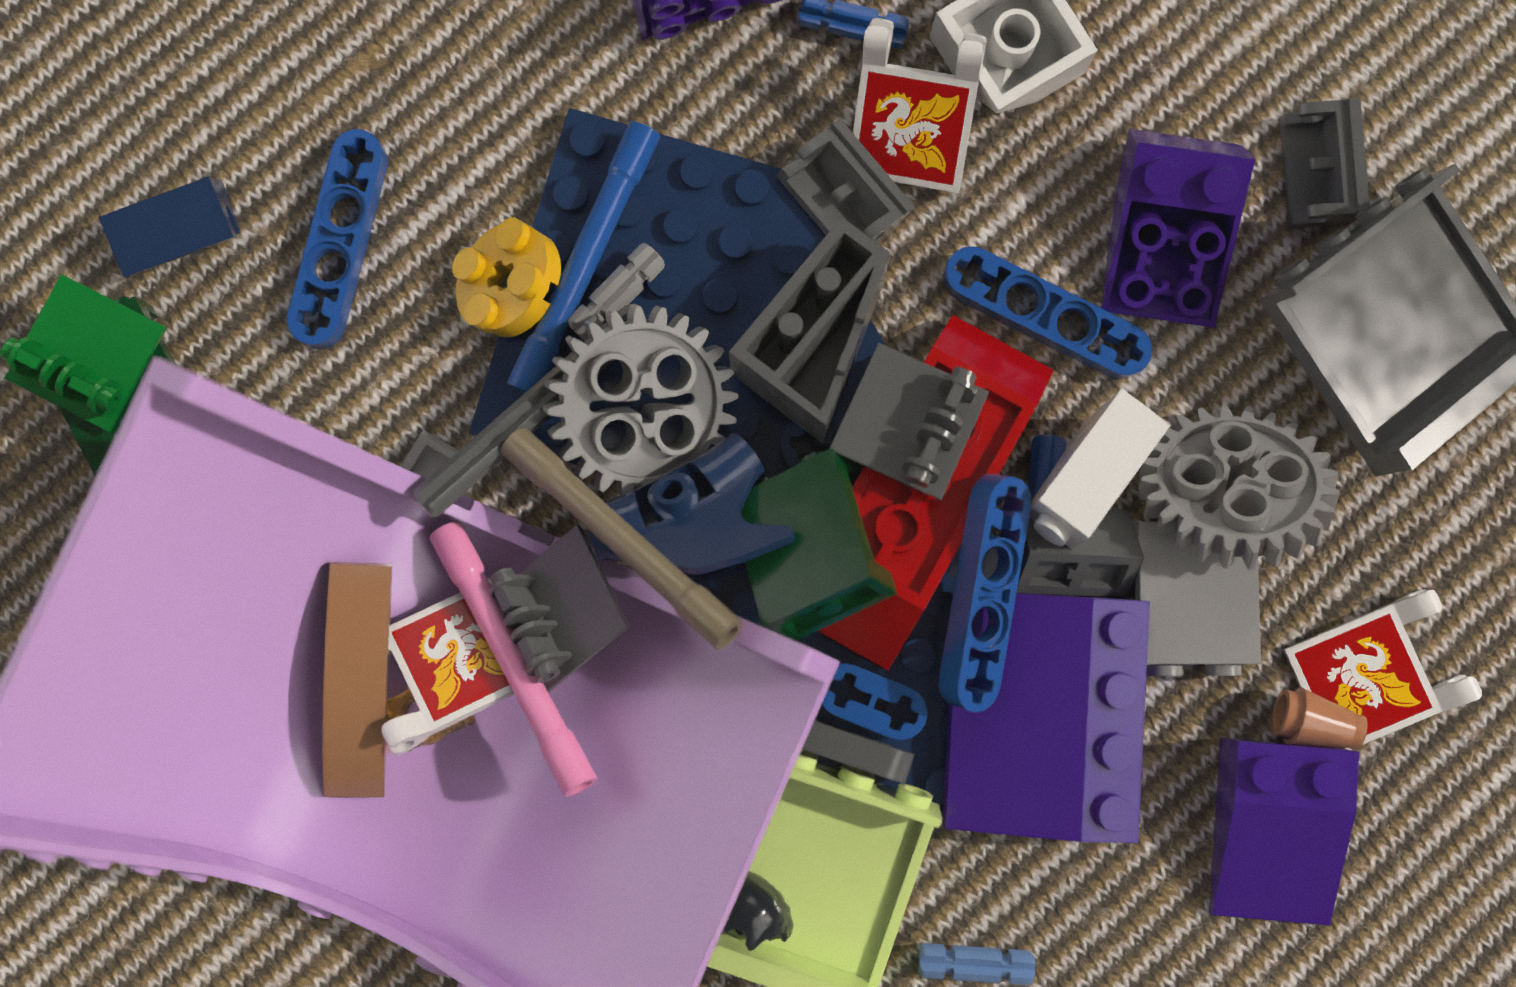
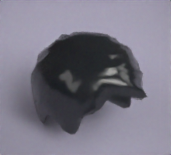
(759, 913)

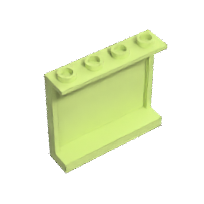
(846, 869)

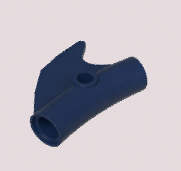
(698, 512)

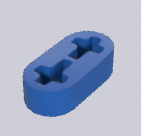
(872, 718)

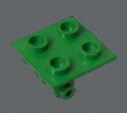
(83, 353)

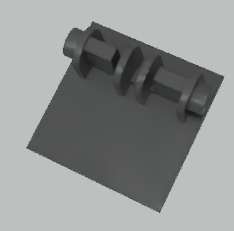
(910, 420)
(559, 609)

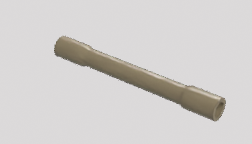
(690, 600)

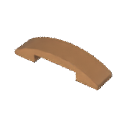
(356, 679)

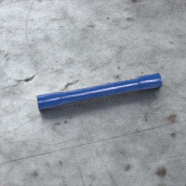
(623, 175)

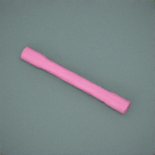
(555, 739)

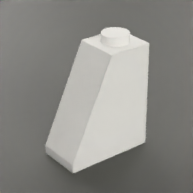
(1095, 469)

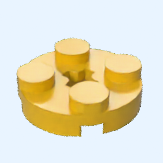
(485, 265)

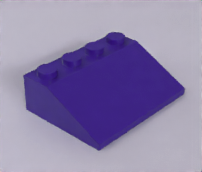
(1066, 728)

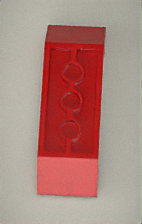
(920, 534)

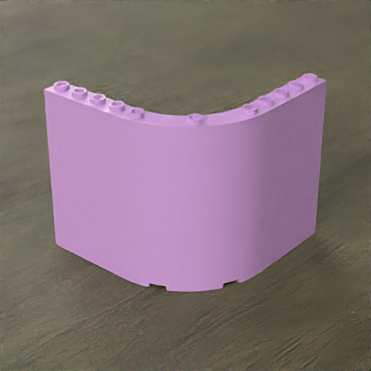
(179, 717)

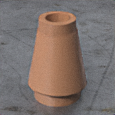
(1315, 721)

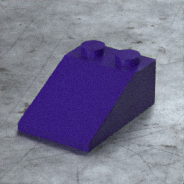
(1281, 829)

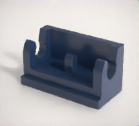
(170, 225)

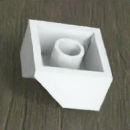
(1028, 49)

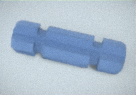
(976, 964)

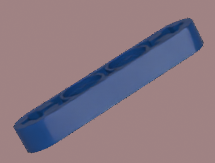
(328, 237)
(1043, 321)
(994, 593)

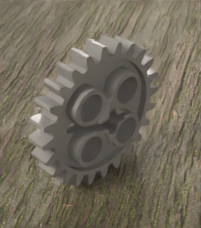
(639, 349)
(1209, 469)

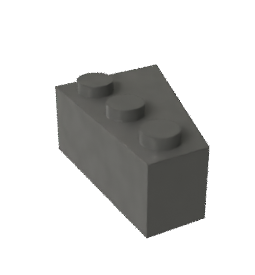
(813, 329)

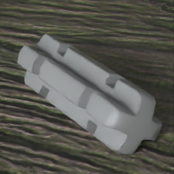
(618, 288)

